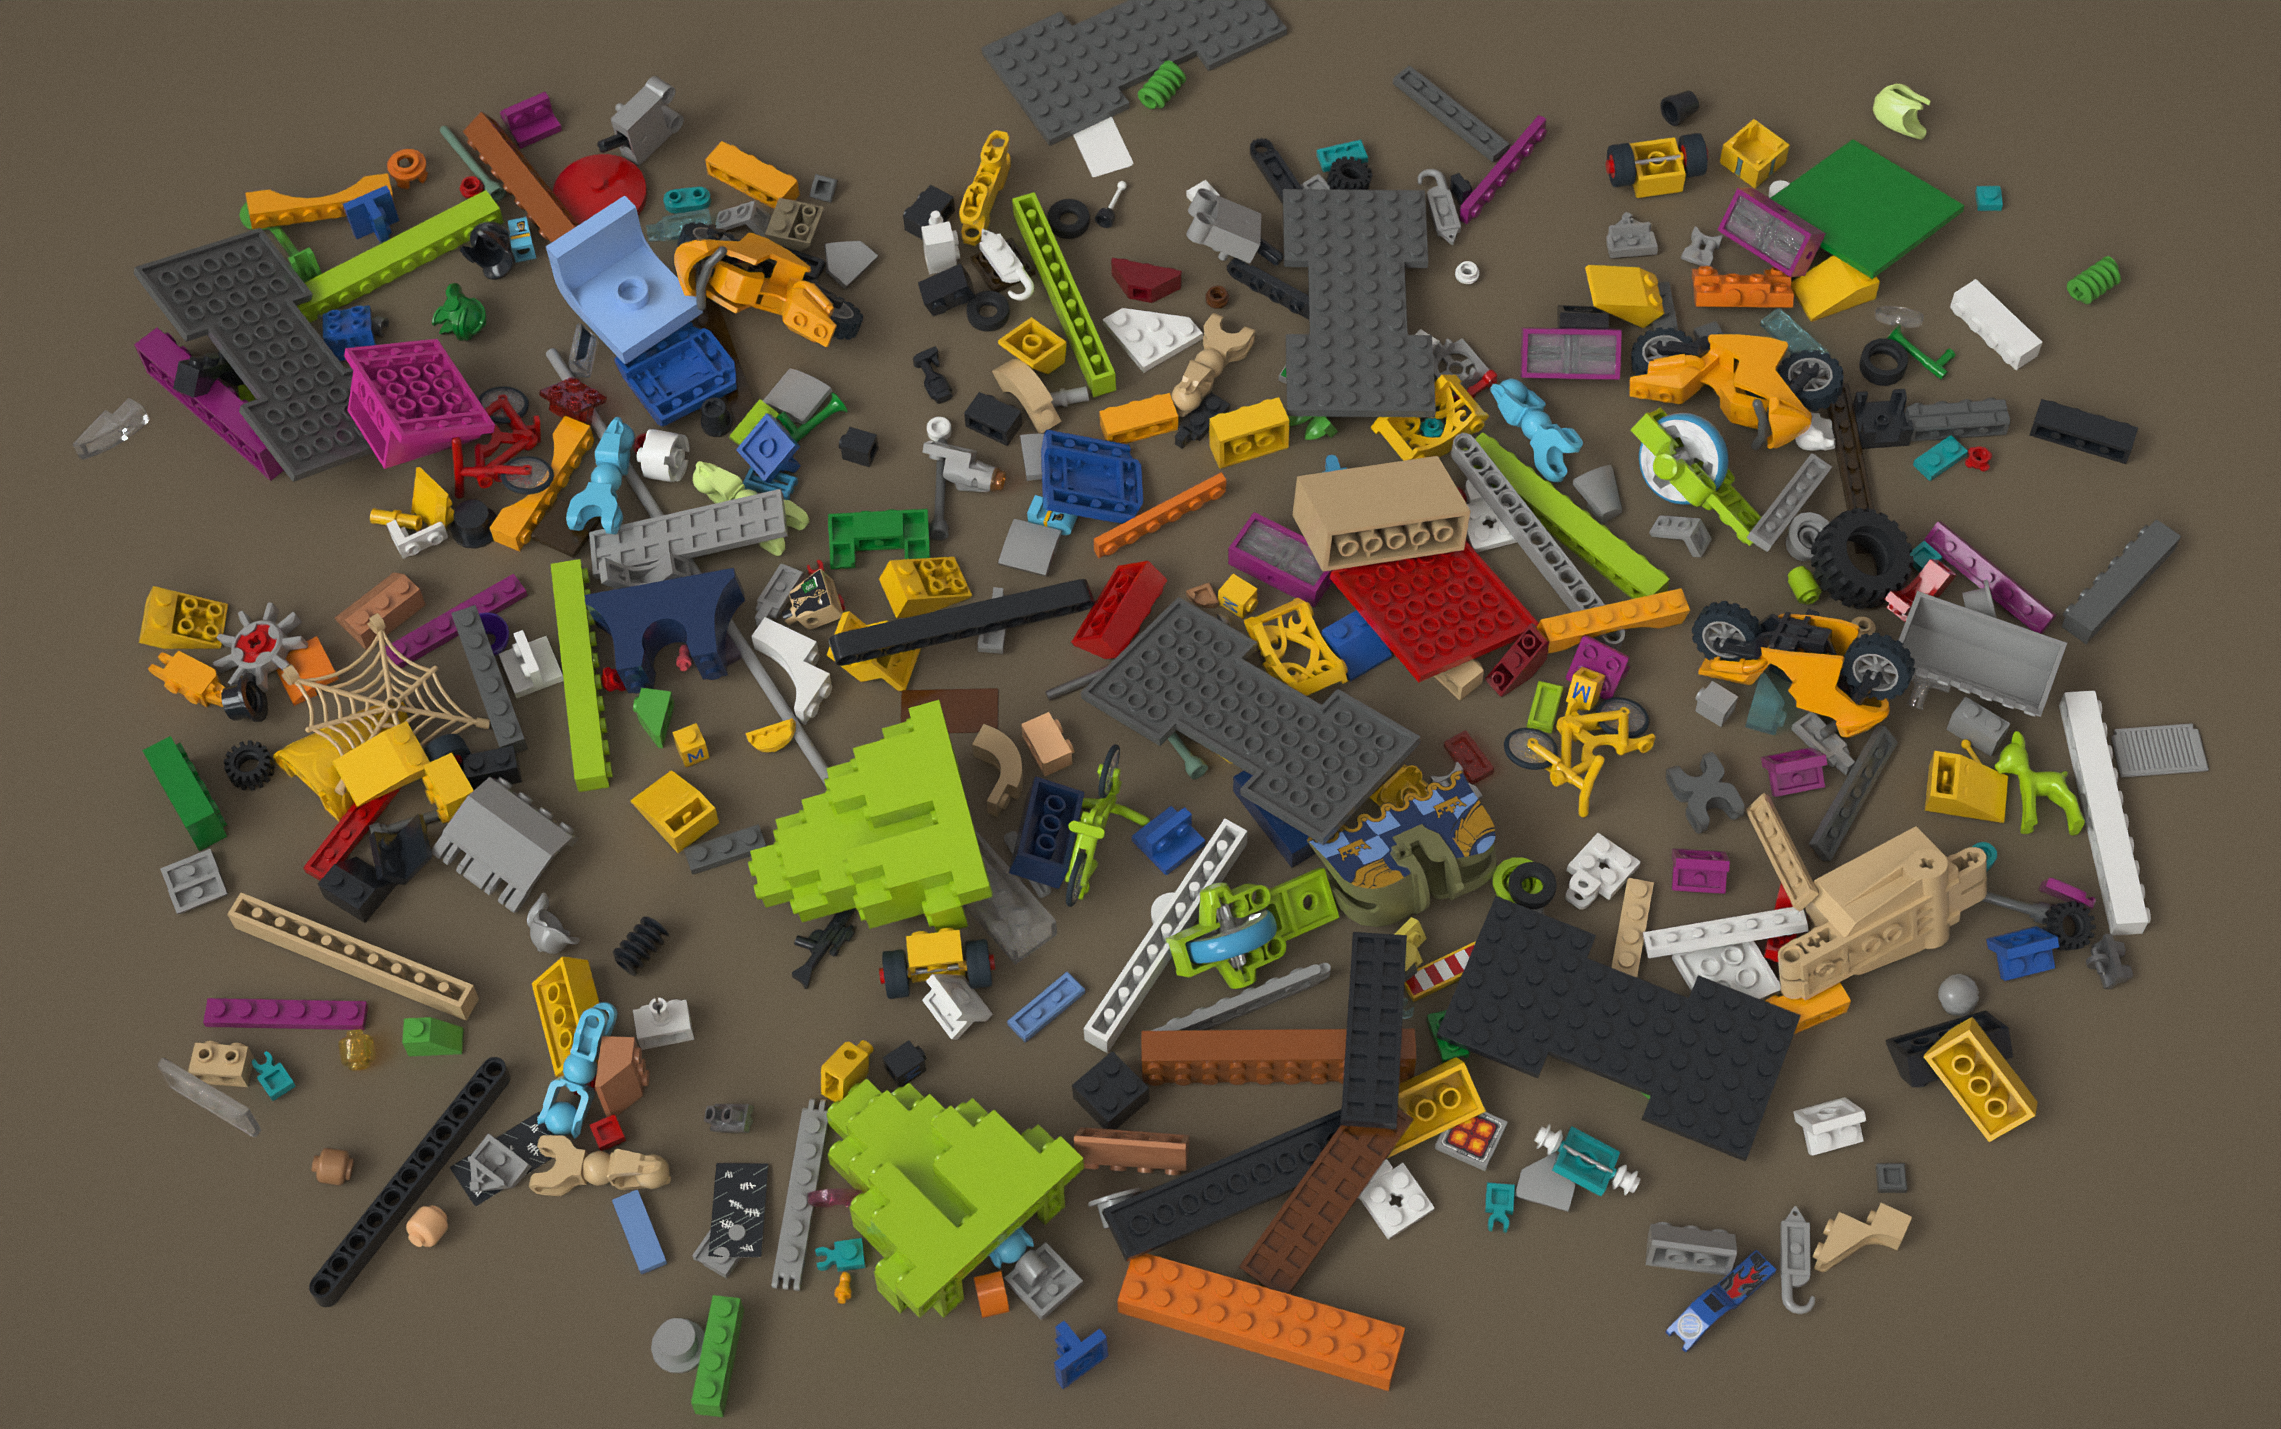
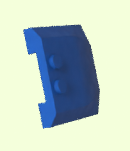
(680, 373)
(1090, 477)

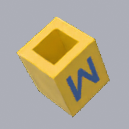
(1238, 596)
(1586, 688)
(691, 745)

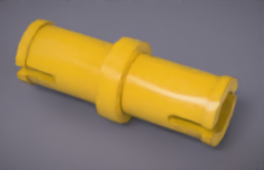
(408, 521)

